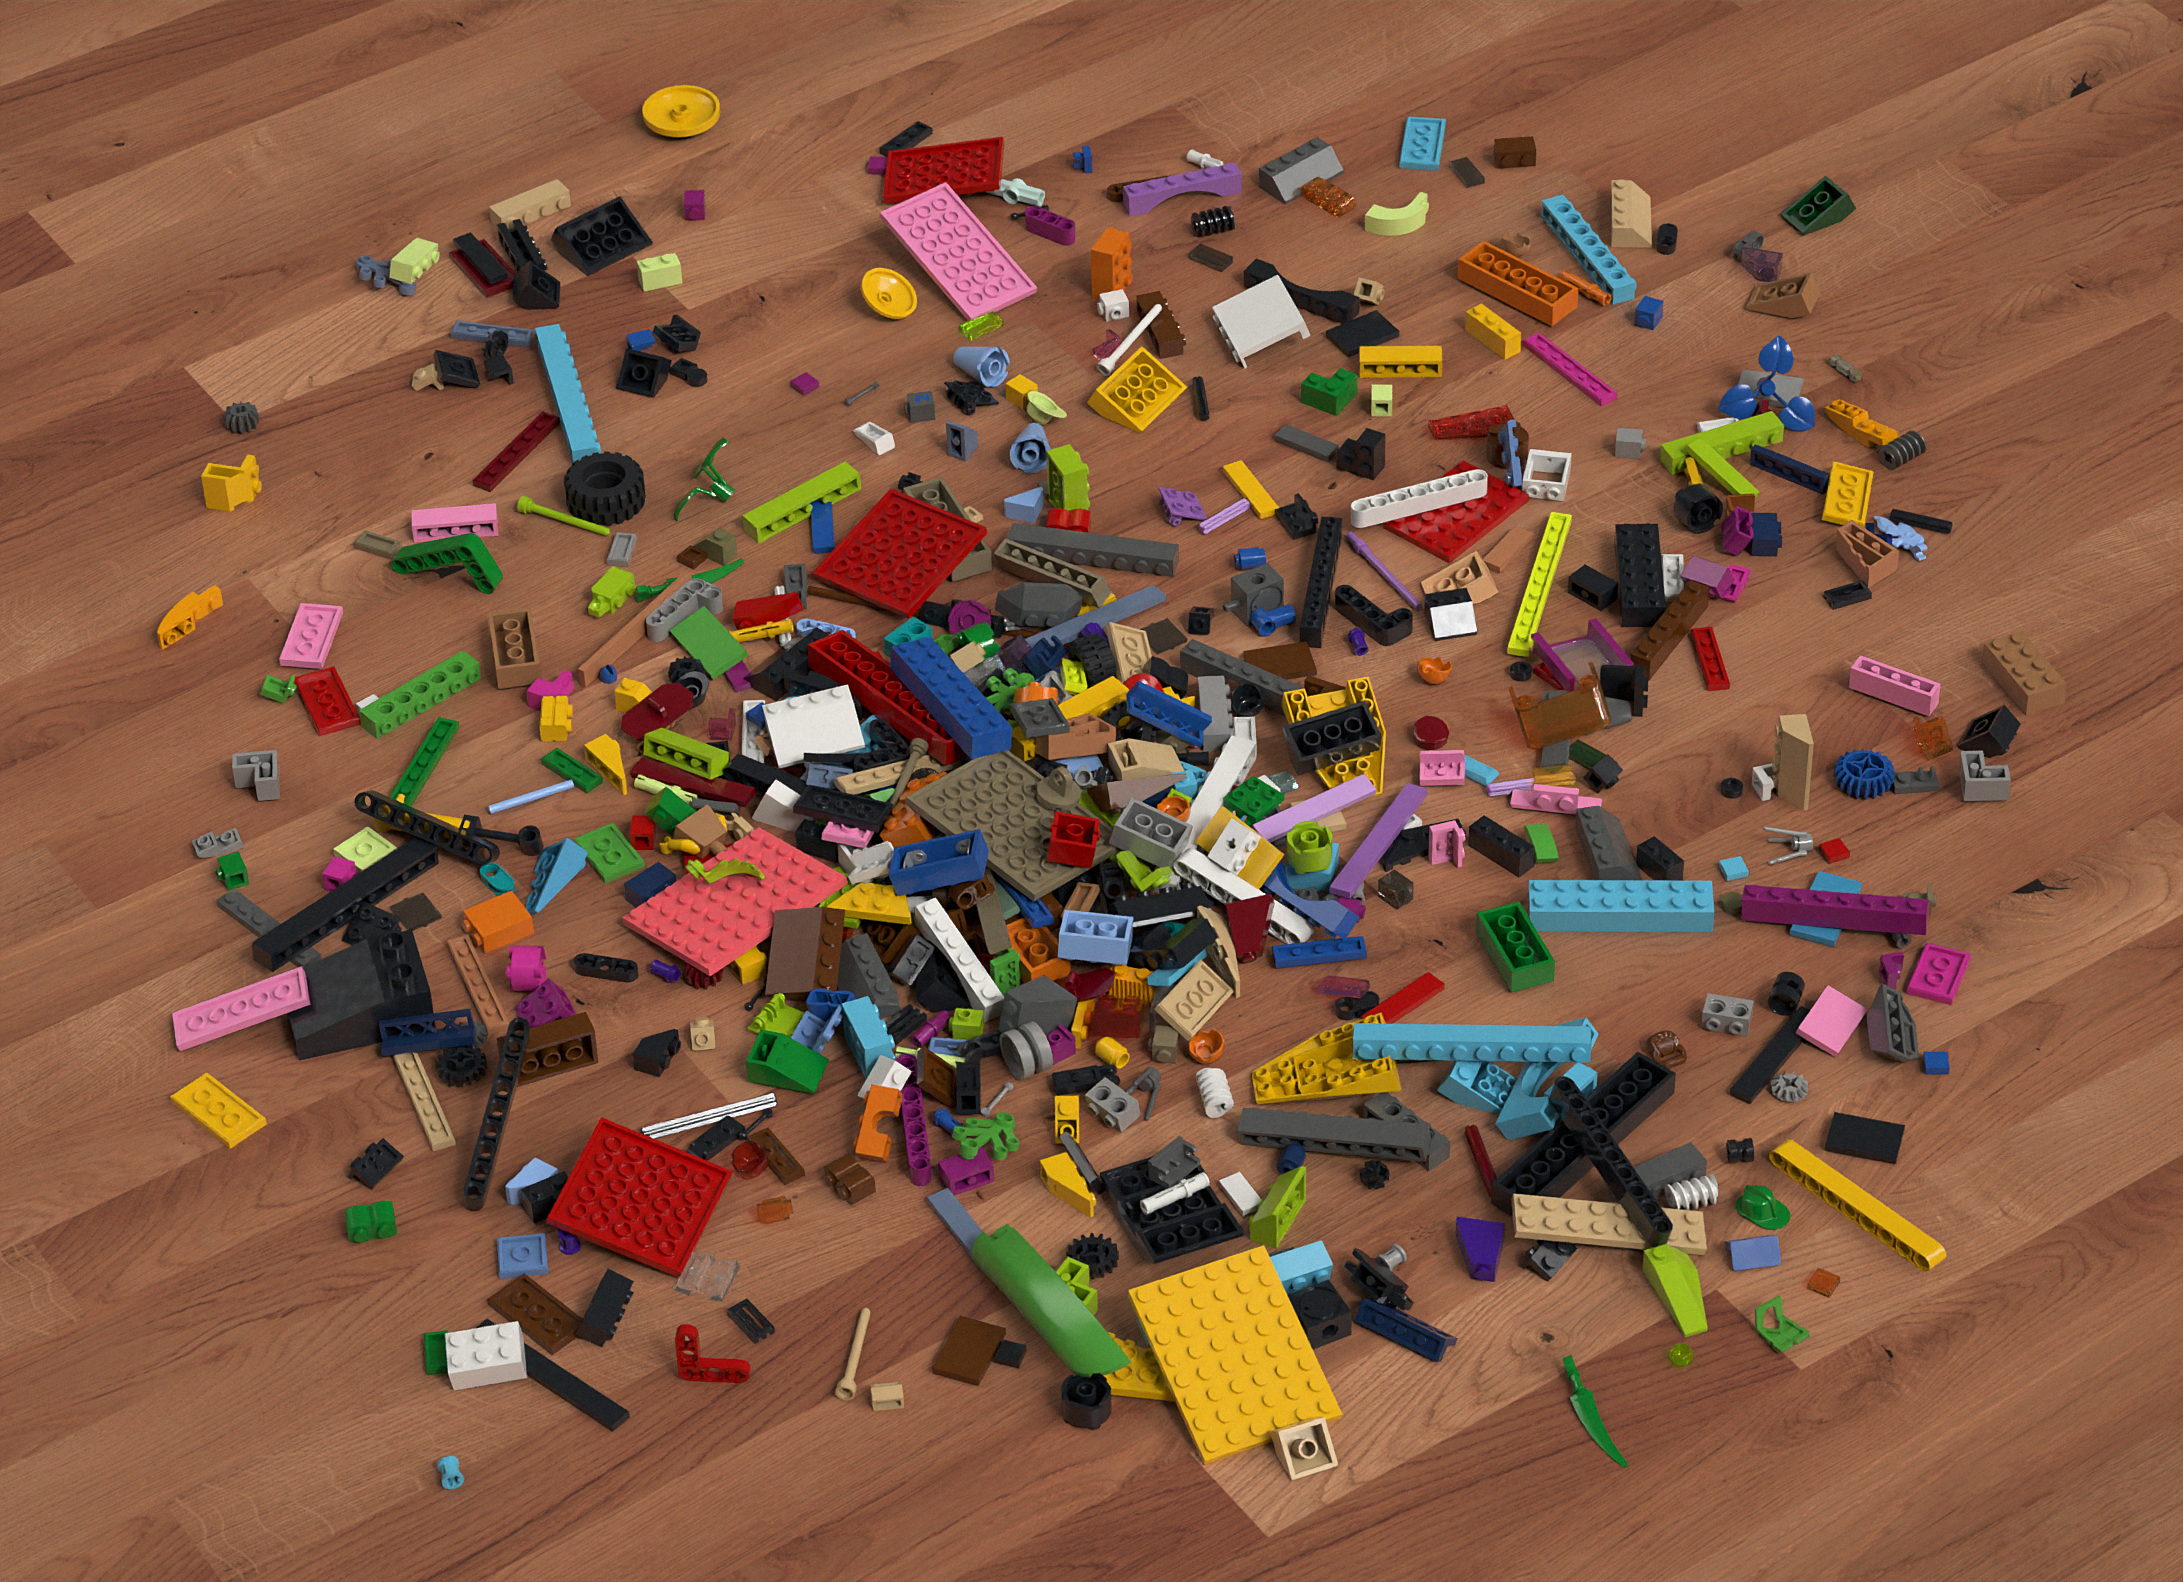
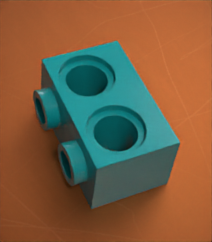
(907, 632)

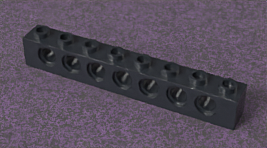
(1321, 581)

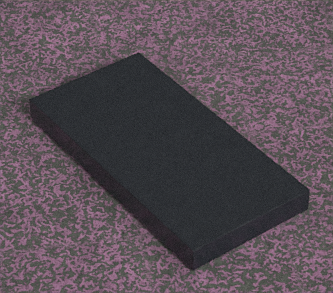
(843, 808)

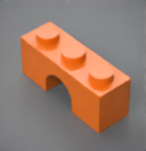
(879, 1103)

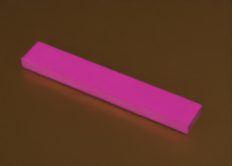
(1570, 369)

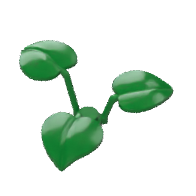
(719, 487)

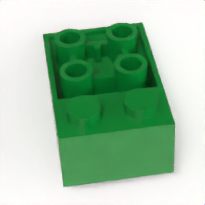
(784, 1063)

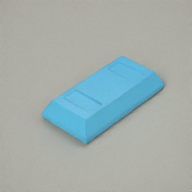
(1479, 772)

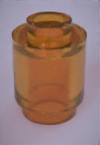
(774, 1210)

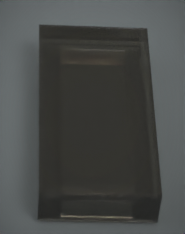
(1467, 172)
(1210, 257)

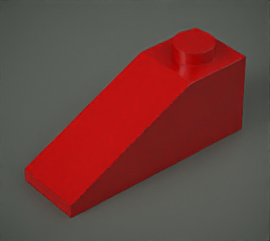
(764, 609)

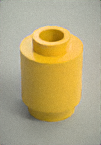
(1112, 1052)

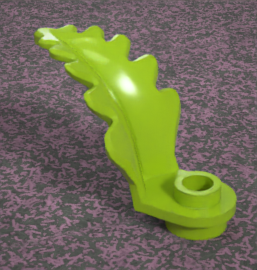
(722, 869)

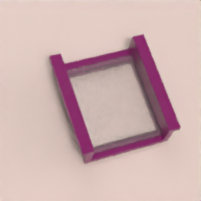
(1570, 658)

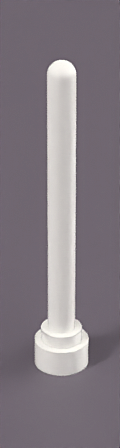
(1107, 365)

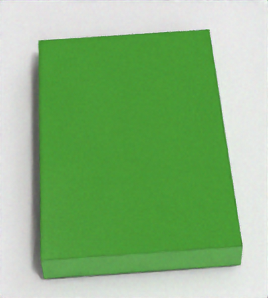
(609, 853)

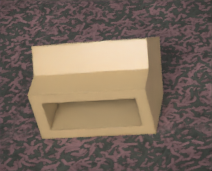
(887, 1396)

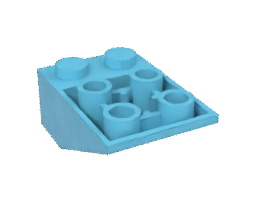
(1477, 1085)

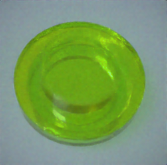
(1681, 1355)

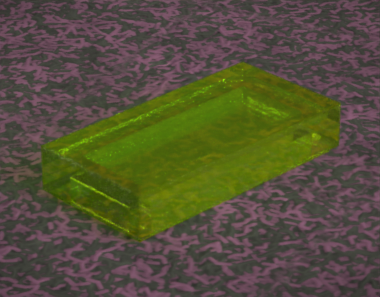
(981, 325)

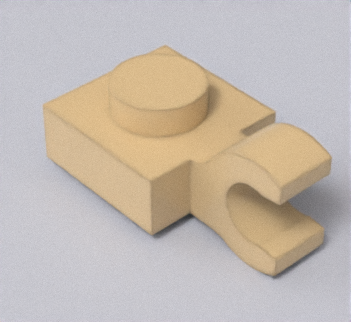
(739, 826)

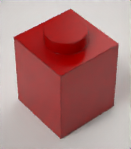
(642, 832)

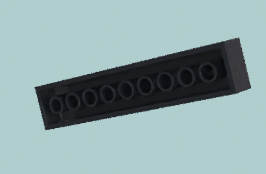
(1558, 1158)

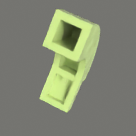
(1397, 221)

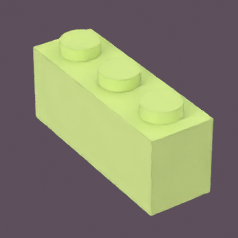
(414, 260)

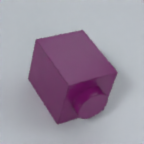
(694, 205)

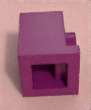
(1061, 1044)

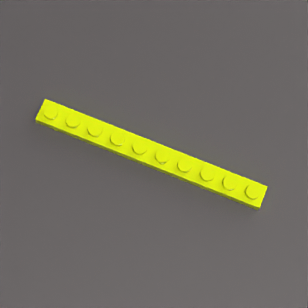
(1539, 584)

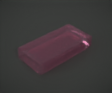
(1343, 986)

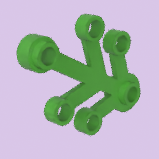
(1005, 692)
(1002, 1123)

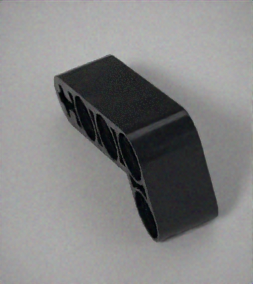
(1373, 621)

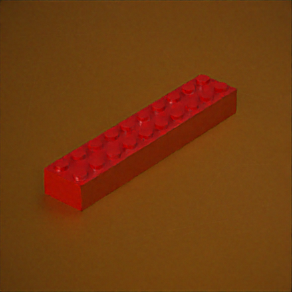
(881, 691)

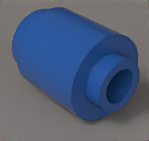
(1250, 558)

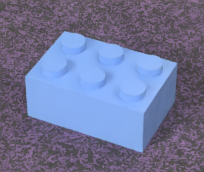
(1095, 937)

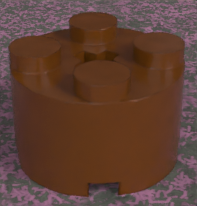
(1495, 449)

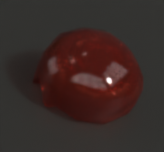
(749, 1159)

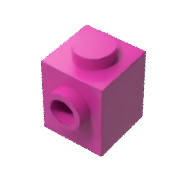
(338, 872)

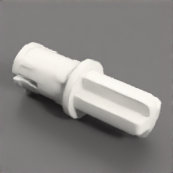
(1203, 160)

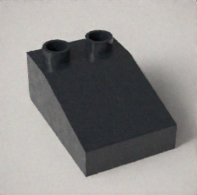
(357, 990)

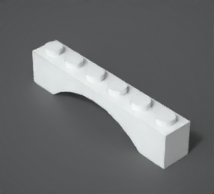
(941, 931)

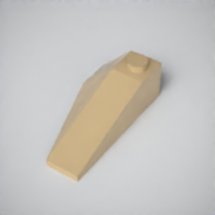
(1222, 949)

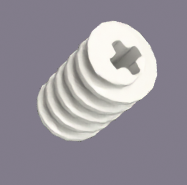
(1214, 1091)
(1692, 1192)

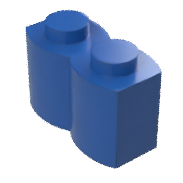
(824, 1002)

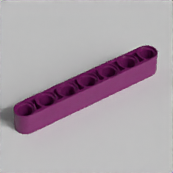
(914, 1125)

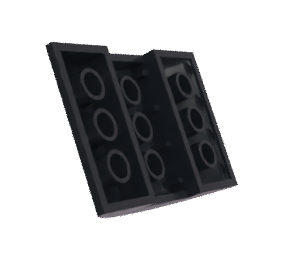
(1173, 1229)

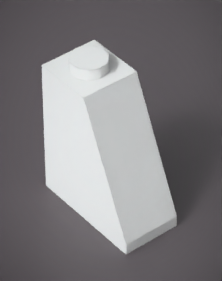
(777, 808)

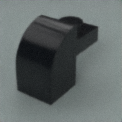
(968, 1088)

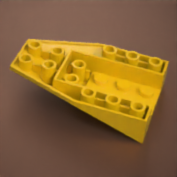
(1300, 707)
(1325, 1070)

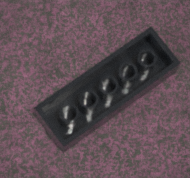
(1639, 574)

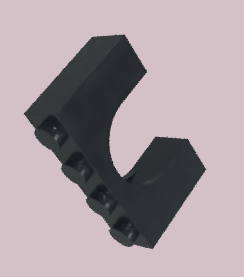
(1156, 949)

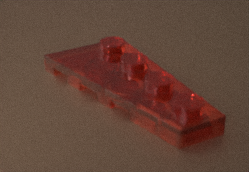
(1469, 424)

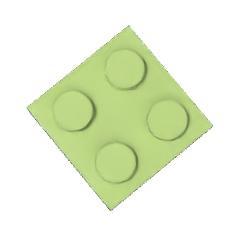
(364, 849)

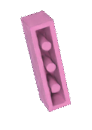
(454, 521)
(1894, 685)

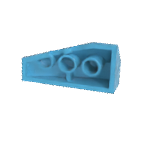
(554, 870)

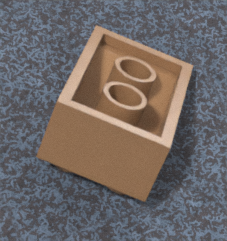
(1786, 297)

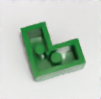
(1329, 394)

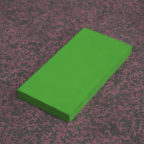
(709, 641)

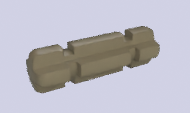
(1845, 368)

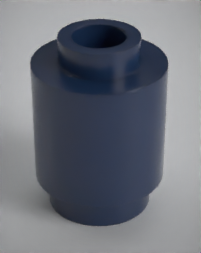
(1291, 1158)

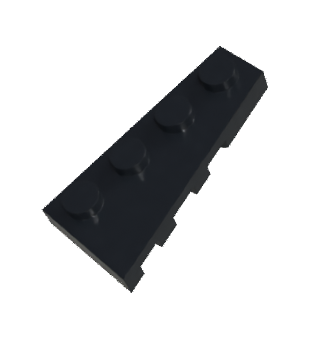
(1408, 845)

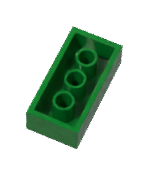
(1515, 946)

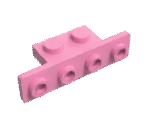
(1552, 799)

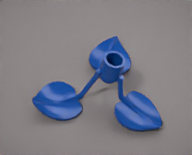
(1739, 400)

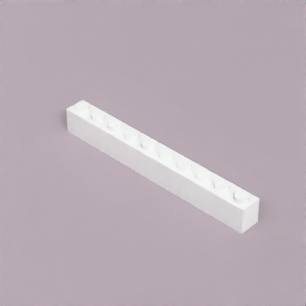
(1228, 770)

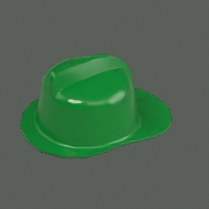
(1762, 1208)

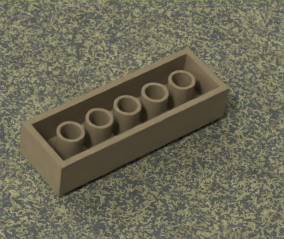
(938, 494)

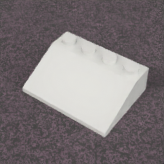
(813, 724)

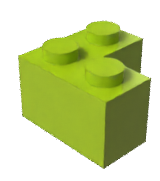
(1077, 1278)

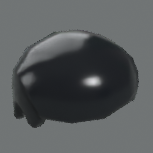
(1247, 700)

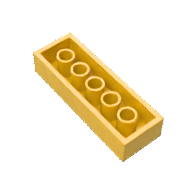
(1095, 700)

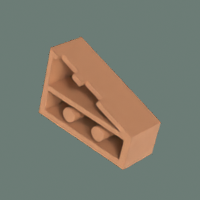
(1866, 553)
(1086, 737)

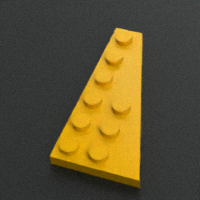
(1141, 1377)

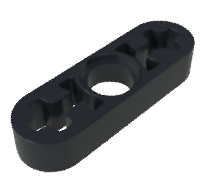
(590, 964)

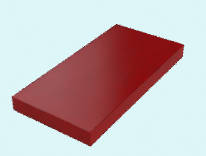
(326, 701)

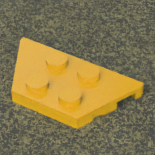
(874, 903)

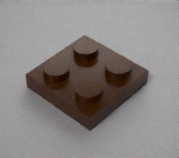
(936, 1077)

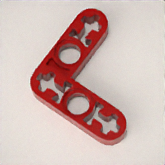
(690, 1365)

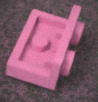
(1442, 767)
(1446, 843)

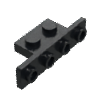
(938, 615)

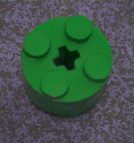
(981, 634)

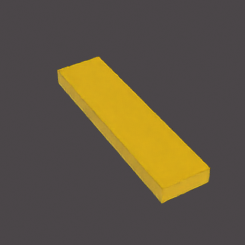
(1250, 489)

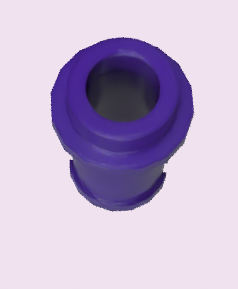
(1357, 637)
(670, 973)

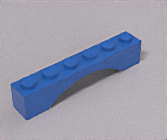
(1328, 913)

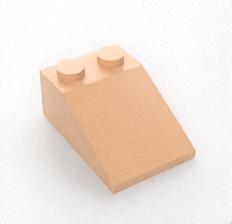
(1466, 573)

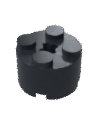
(1697, 508)
(1086, 1400)

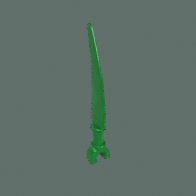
(711, 576)
(1588, 1413)

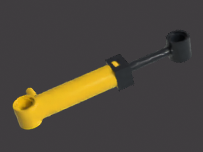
(528, 837)

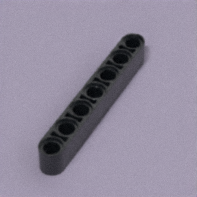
(437, 827)

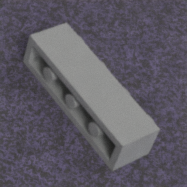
(1213, 701)

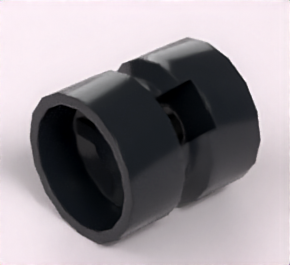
(1786, 993)

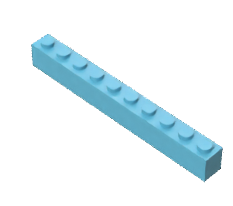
(567, 392)
(1472, 1042)

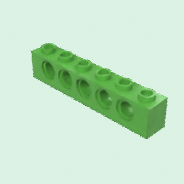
(419, 694)

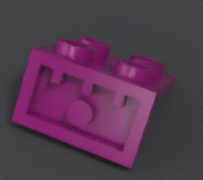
(545, 1005)

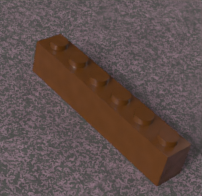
(1671, 628)

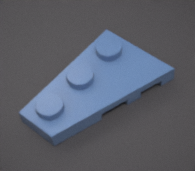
(1510, 444)

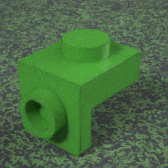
(278, 689)

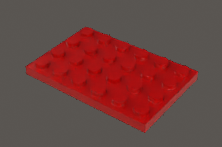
(963, 165)
(1457, 527)

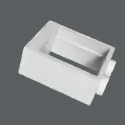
(1539, 462)

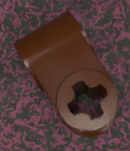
(973, 892)

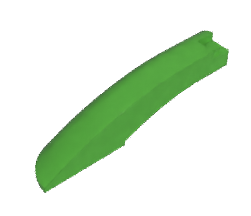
(1047, 1303)

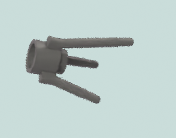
(1148, 1081)

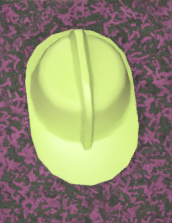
(1043, 408)

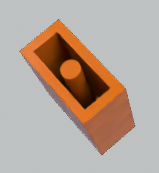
(497, 922)

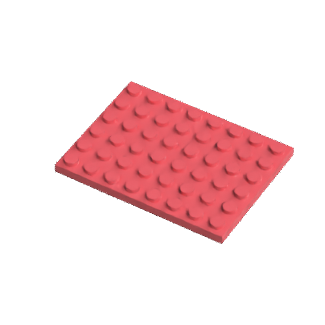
(727, 918)

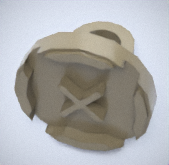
(1058, 790)

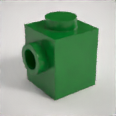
(232, 871)

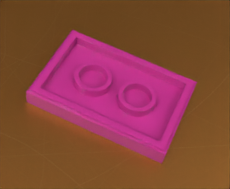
(1938, 973)

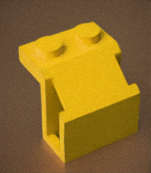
(231, 485)

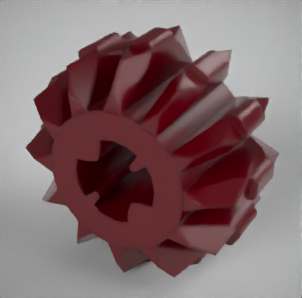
(699, 978)

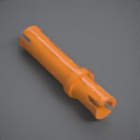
(1591, 291)

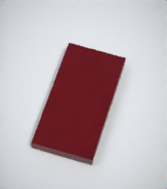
(477, 279)

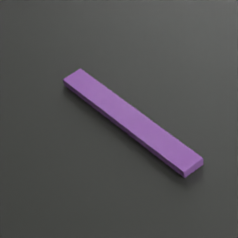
(1378, 841)

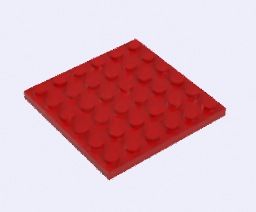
(900, 553)
(639, 1197)

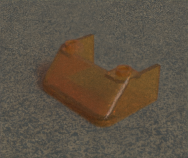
(1563, 715)

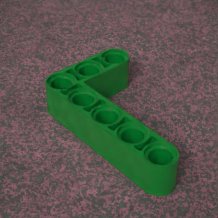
(452, 550)

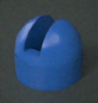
(608, 674)

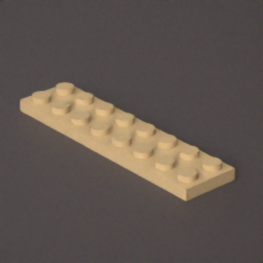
(1599, 1224)

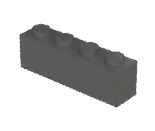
(1669, 1168)

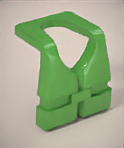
(1788, 1331)

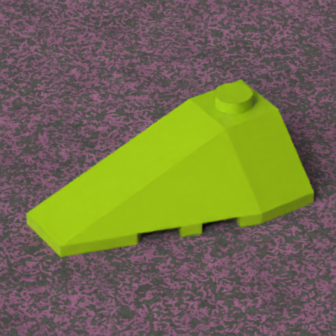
(1677, 1286)

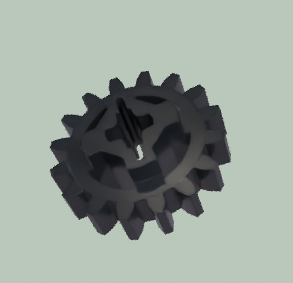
(461, 1065)
(1093, 1252)

